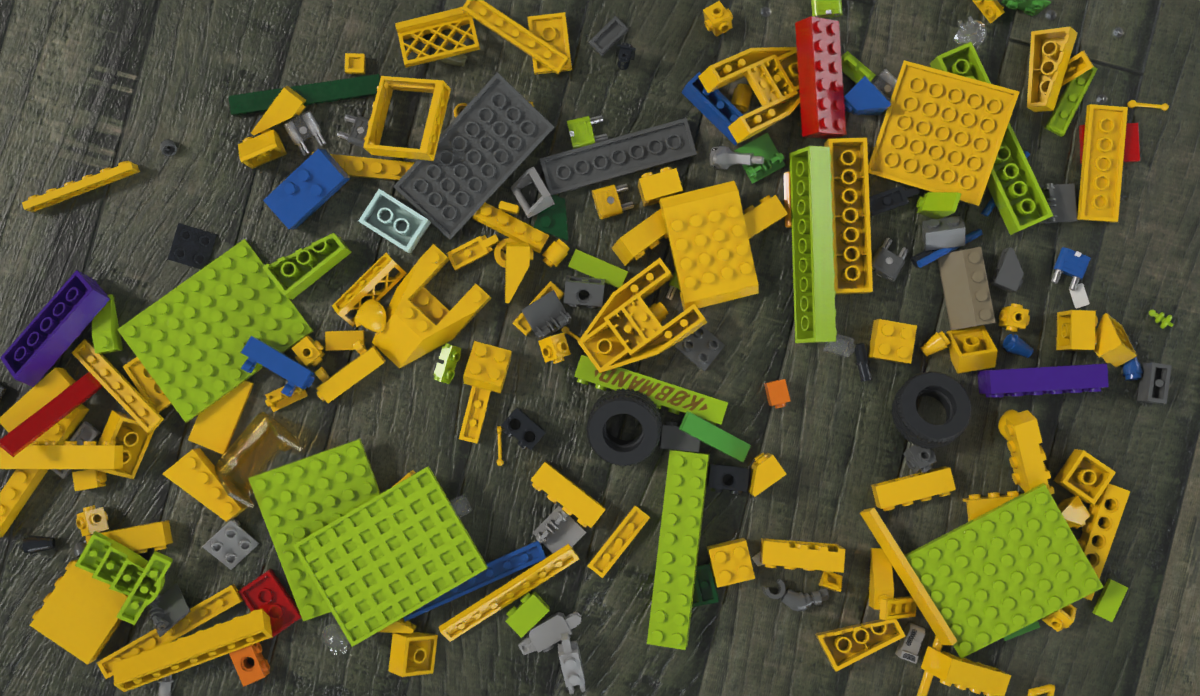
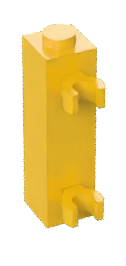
(350, 374)

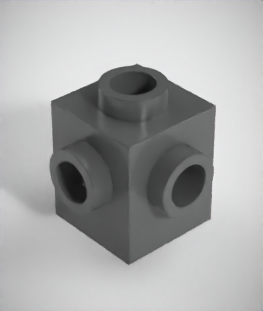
(920, 459)

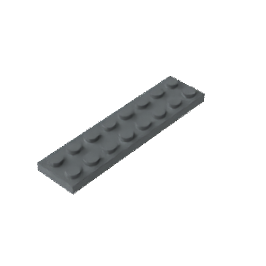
(618, 157)

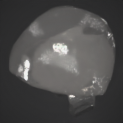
(972, 31)
(335, 638)

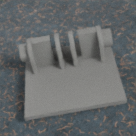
(558, 531)
(230, 544)

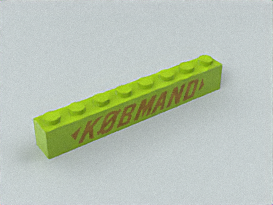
(660, 392)

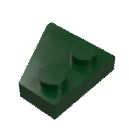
(554, 219)
(705, 587)

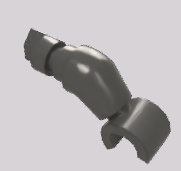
(795, 600)

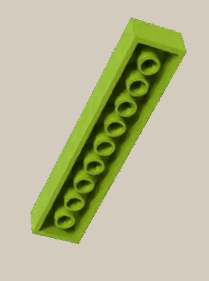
(1011, 178)
(812, 245)
(678, 549)

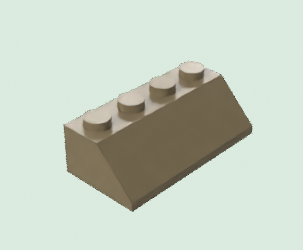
(966, 288)

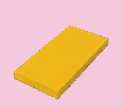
(218, 422)

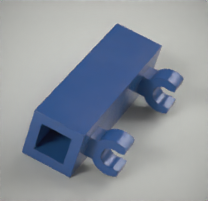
(278, 363)

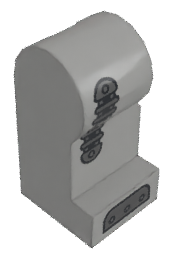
(910, 644)

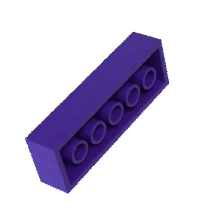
(54, 328)
(1043, 380)

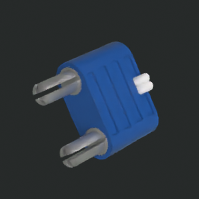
(1071, 264)

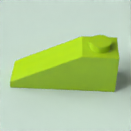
(938, 204)
(104, 329)

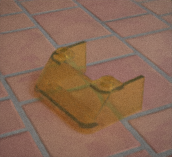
(251, 454)

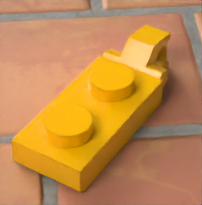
(472, 251)

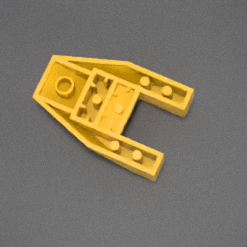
(773, 78)
(418, 319)
(629, 330)

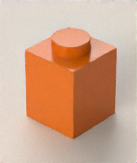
(777, 393)

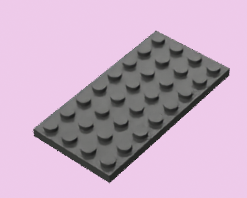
(474, 156)

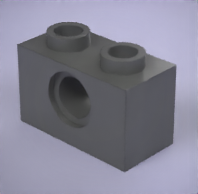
(575, 284)

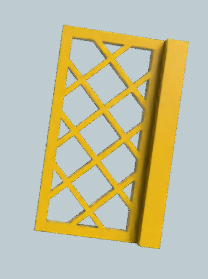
(435, 24)

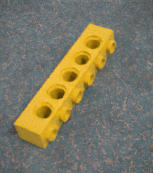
(1106, 532)

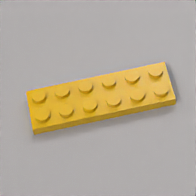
(1102, 163)

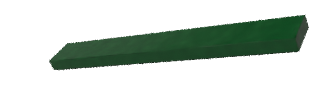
(313, 93)

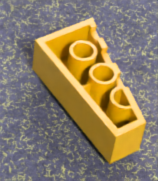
(1047, 66)
(641, 238)
(1026, 451)
(198, 478)
(802, 554)
(857, 641)
(965, 673)

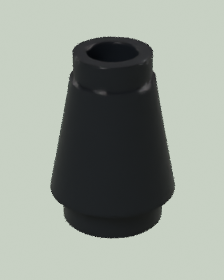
(36, 544)

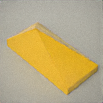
(1077, 65)

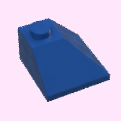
(865, 99)

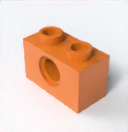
(247, 672)

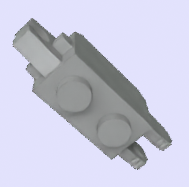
(549, 631)
(571, 663)

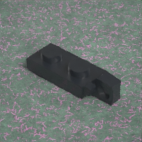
(891, 199)

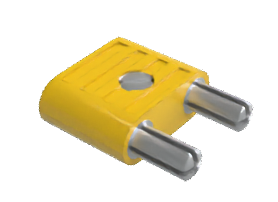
(608, 202)

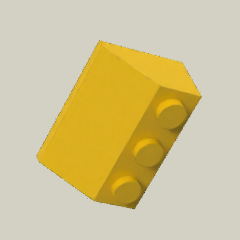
(132, 436)

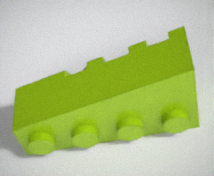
(306, 265)

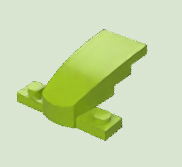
(125, 573)

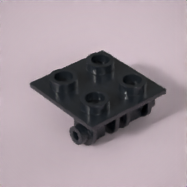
(191, 246)

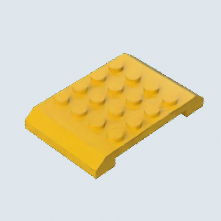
(710, 245)

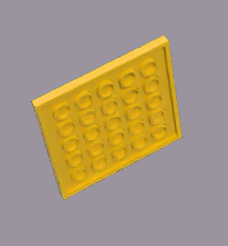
(942, 132)

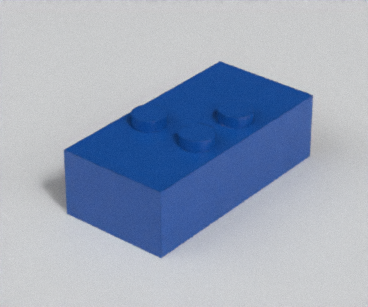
(306, 189)

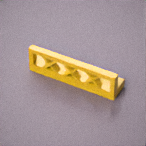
(366, 286)

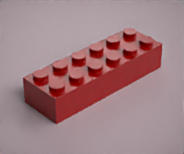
(820, 78)

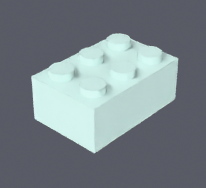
(394, 221)

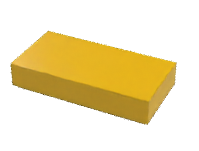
(343, 339)

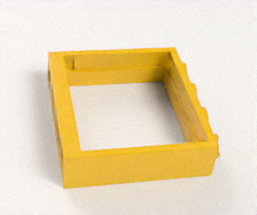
(434, 122)

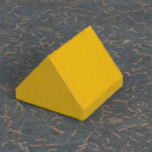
(831, 581)

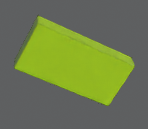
(1110, 600)

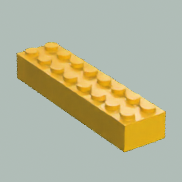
(851, 215)

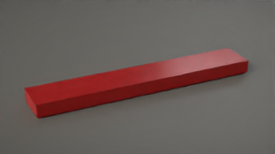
(50, 414)

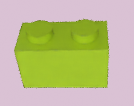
(527, 613)

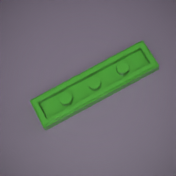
(714, 437)

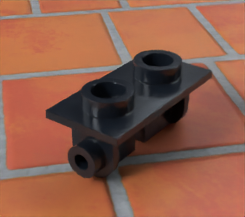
(625, 53)

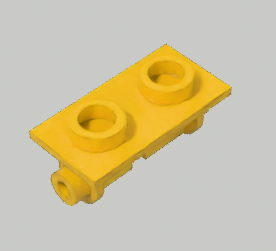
(990, 9)
(278, 400)

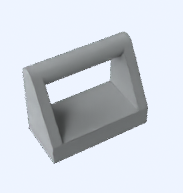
(544, 201)

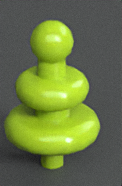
(1160, 318)

